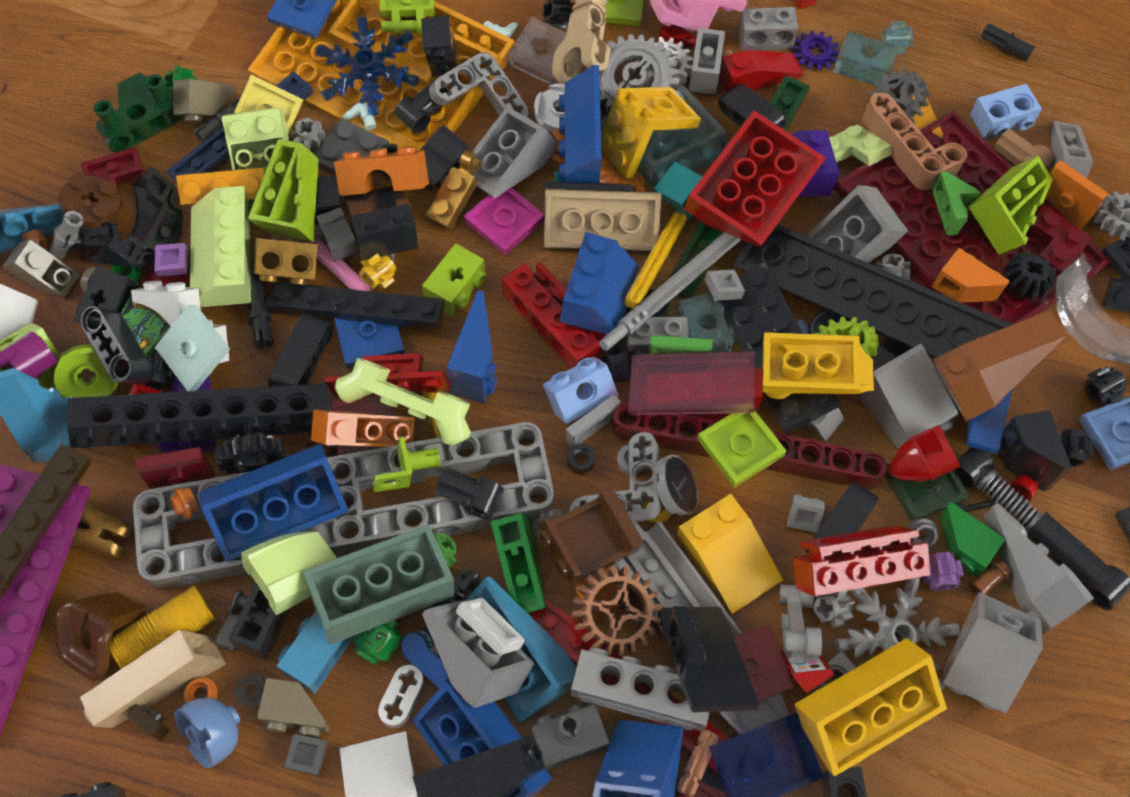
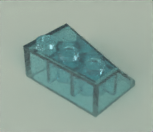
(687, 147)

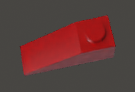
(757, 69)

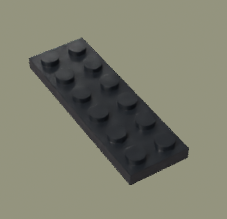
(763, 312)

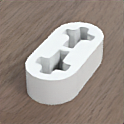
(394, 693)

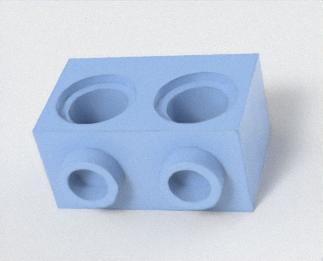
(1005, 110)

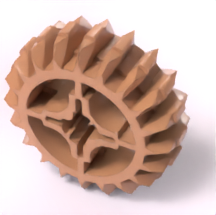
(619, 596)

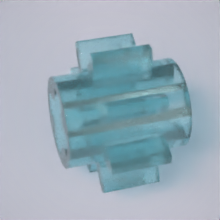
(898, 35)

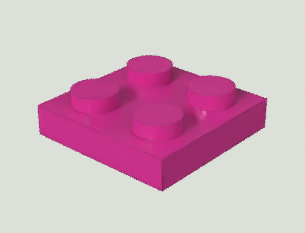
(504, 220)

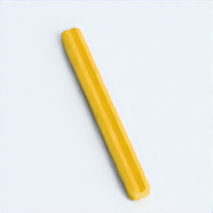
(655, 260)

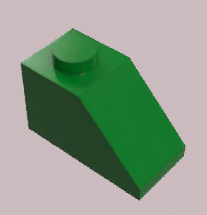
(969, 539)

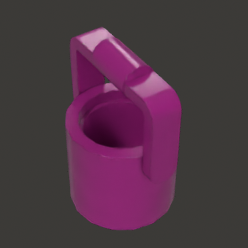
(28, 355)

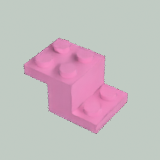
(692, 13)

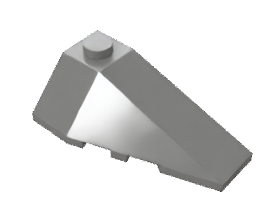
(1036, 581)

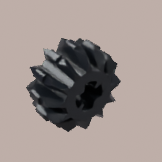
(1029, 275)

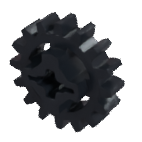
(248, 452)

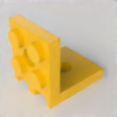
(634, 118)

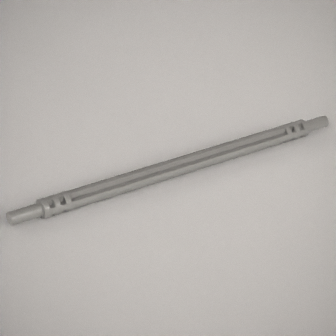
(669, 289)

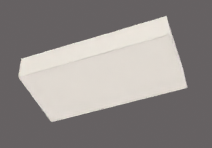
(490, 626)

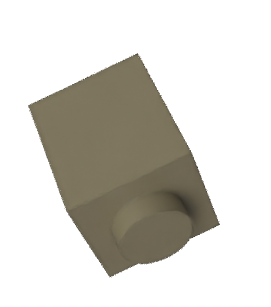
(199, 98)

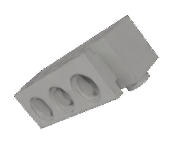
(624, 697)

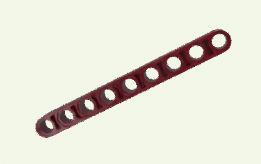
(791, 463)

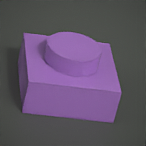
(171, 259)

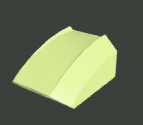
(280, 564)

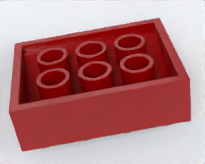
(754, 181)

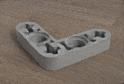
(479, 77)
(638, 490)

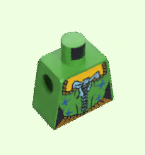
(145, 325)

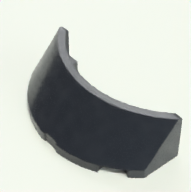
(156, 223)

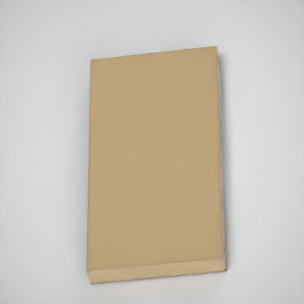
(617, 215)

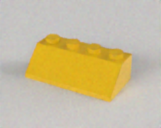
(871, 705)

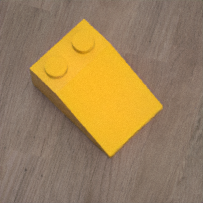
(729, 554)

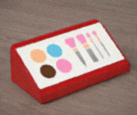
(811, 673)

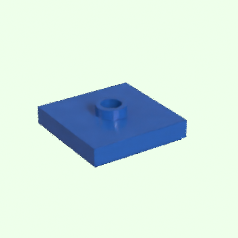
(301, 15)
(367, 339)

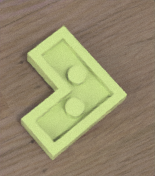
(860, 144)

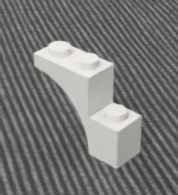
(172, 301)

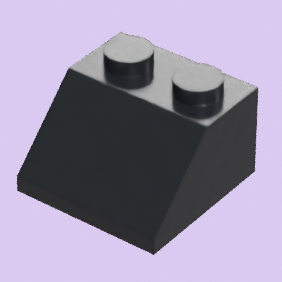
(1034, 448)

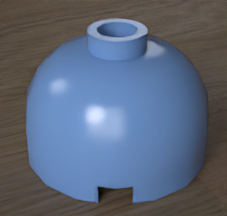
(209, 728)

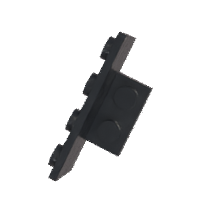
(707, 659)

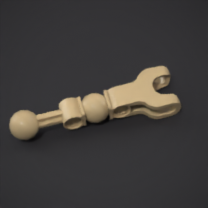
(583, 41)

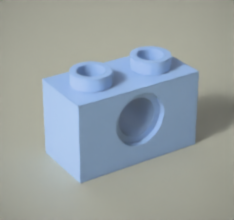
(596, 389)

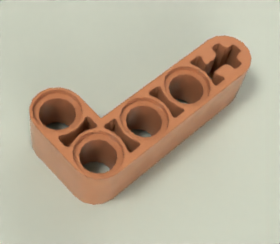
(909, 146)

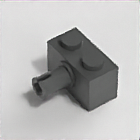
(570, 735)

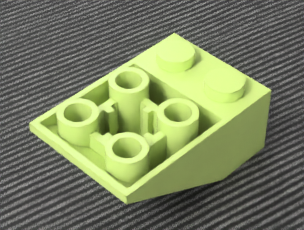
(253, 136)

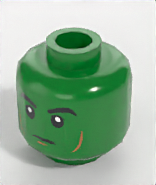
(379, 642)

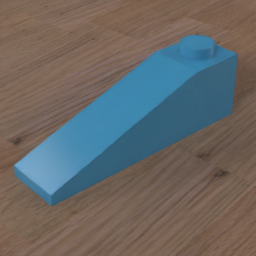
(22, 220)
(33, 414)
(552, 668)

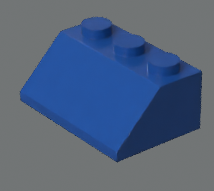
(598, 285)

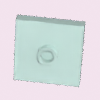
(192, 348)

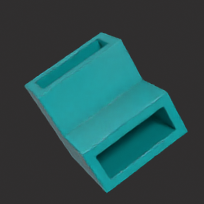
(676, 187)

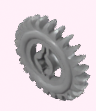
(650, 56)

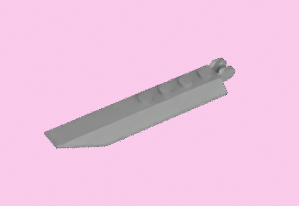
(681, 585)

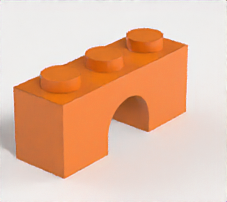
(405, 167)

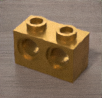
(285, 253)

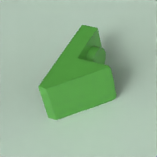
(953, 201)

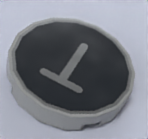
(676, 486)

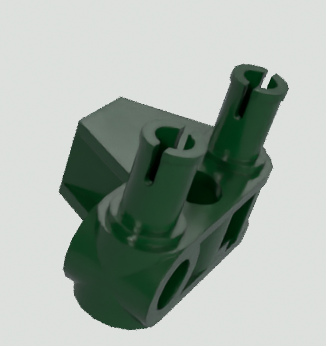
(142, 112)

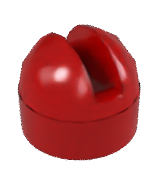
(1030, 486)

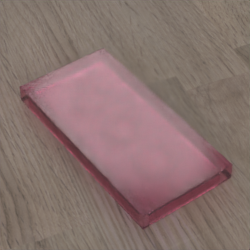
(692, 383)

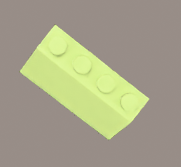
(221, 247)

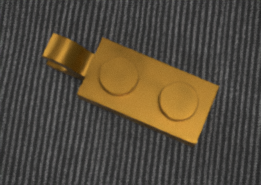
(454, 192)

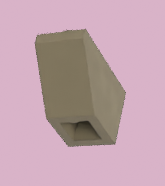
(40, 269)
(289, 706)

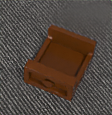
(591, 537)

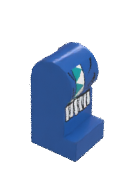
(422, 653)

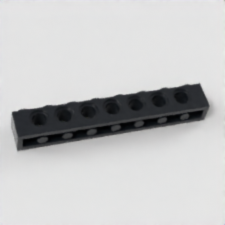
(193, 415)

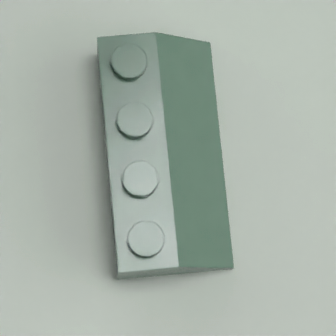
(379, 584)

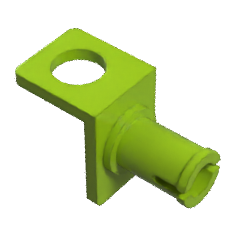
(409, 462)

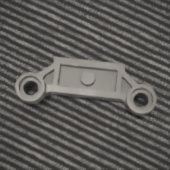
(795, 637)

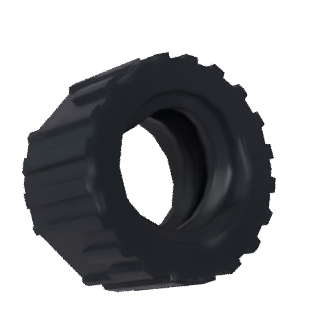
(585, 450)

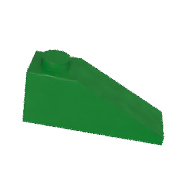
(520, 560)

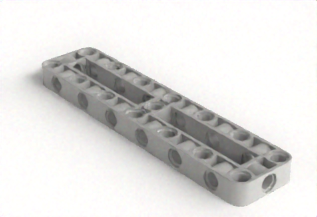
(494, 446)

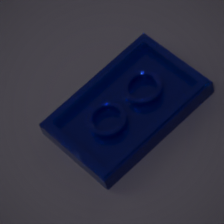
(766, 760)

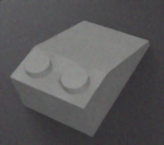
(511, 152)
(861, 225)
(470, 662)

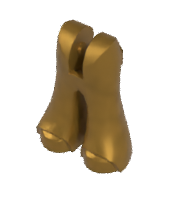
(98, 524)

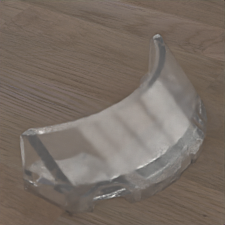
(1086, 318)

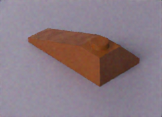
(991, 366)

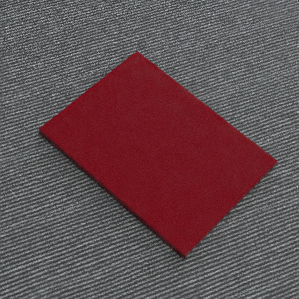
(926, 239)

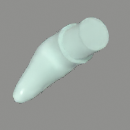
(507, 31)
(361, 110)

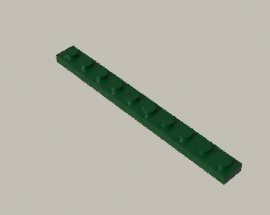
(788, 101)

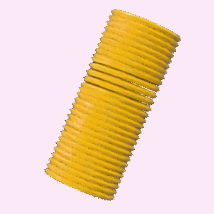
(184, 612)

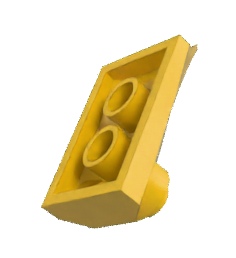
(814, 365)

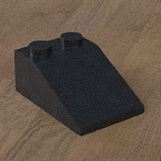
(382, 222)

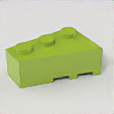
(288, 193)
(1010, 204)

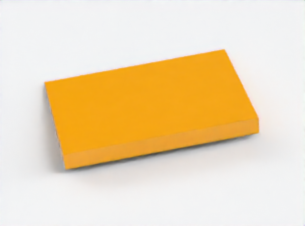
(296, 52)

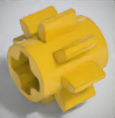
(378, 271)

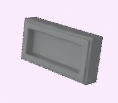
(592, 422)

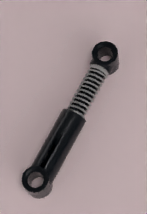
(1103, 581)

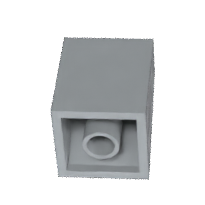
(909, 397)
(993, 653)

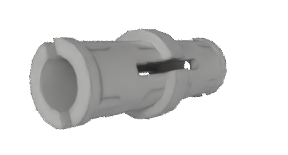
(66, 234)

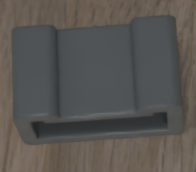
(337, 234)

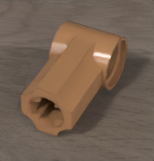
(1019, 150)

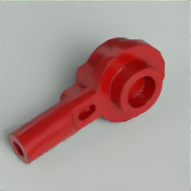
(678, 35)

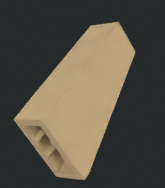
(152, 677)

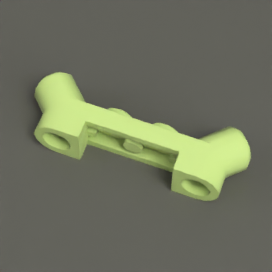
(371, 378)

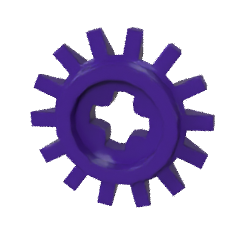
(824, 46)

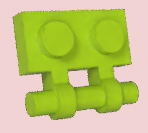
(405, 8)

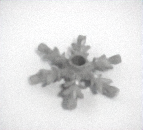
(897, 626)

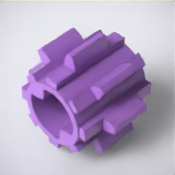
(944, 572)

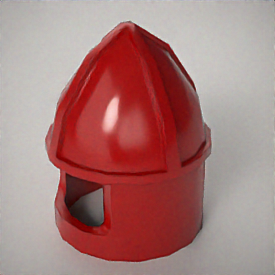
(924, 457)

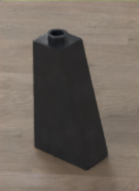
(484, 774)

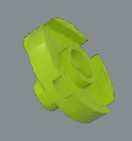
(72, 363)

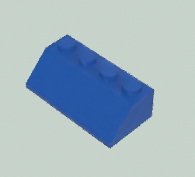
(581, 128)
(272, 501)
(459, 731)

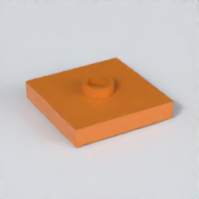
(1074, 195)

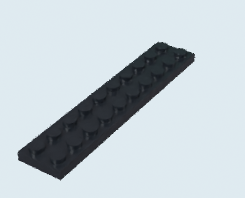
(861, 290)

